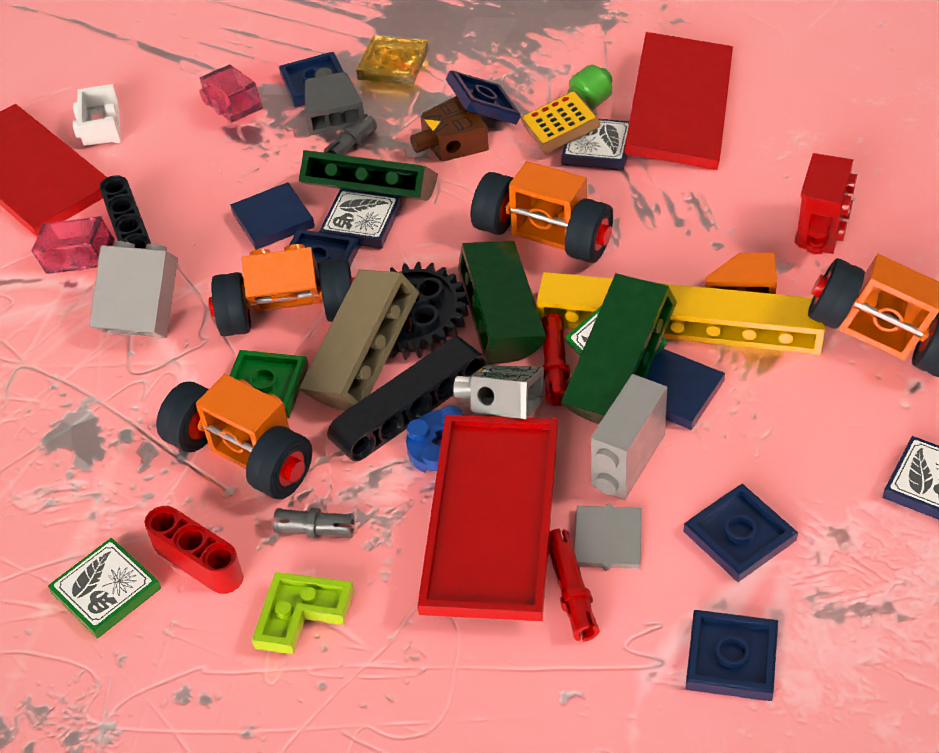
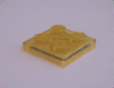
(392, 60)

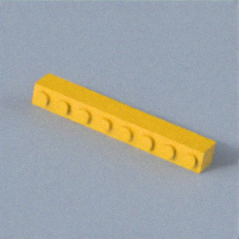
(700, 313)

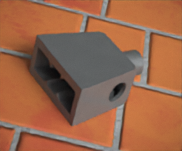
(331, 102)

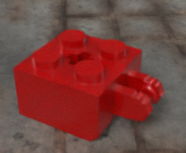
(825, 203)

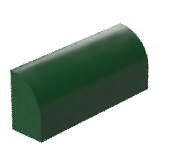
(367, 175)
(500, 301)
(619, 344)

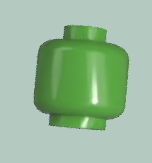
(592, 85)

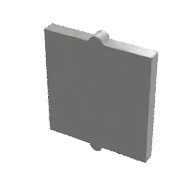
(608, 537)

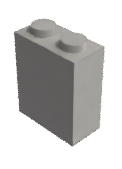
(133, 290)
(628, 436)

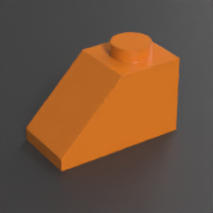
(746, 273)

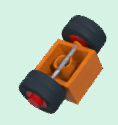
(544, 208)
(275, 283)
(882, 307)
(240, 427)

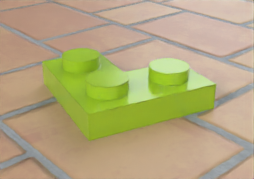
(297, 599)

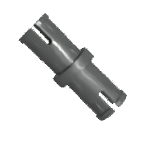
(352, 136)
(314, 523)

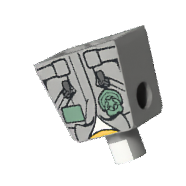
(503, 390)

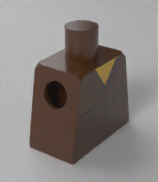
(451, 131)

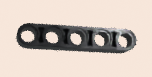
(124, 211)
(403, 399)

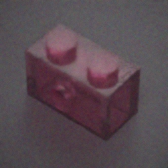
(230, 93)
(71, 244)

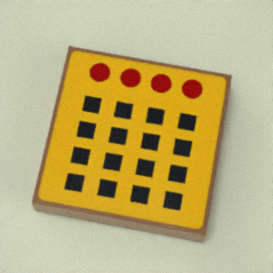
(560, 121)

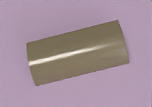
(360, 339)

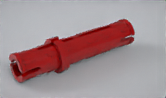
(555, 368)
(575, 597)

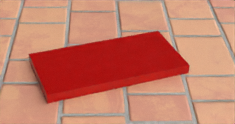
(680, 101)
(41, 174)
(490, 519)

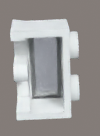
(97, 115)

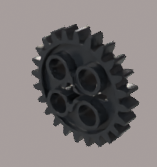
(434, 314)

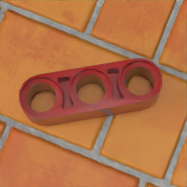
(194, 549)

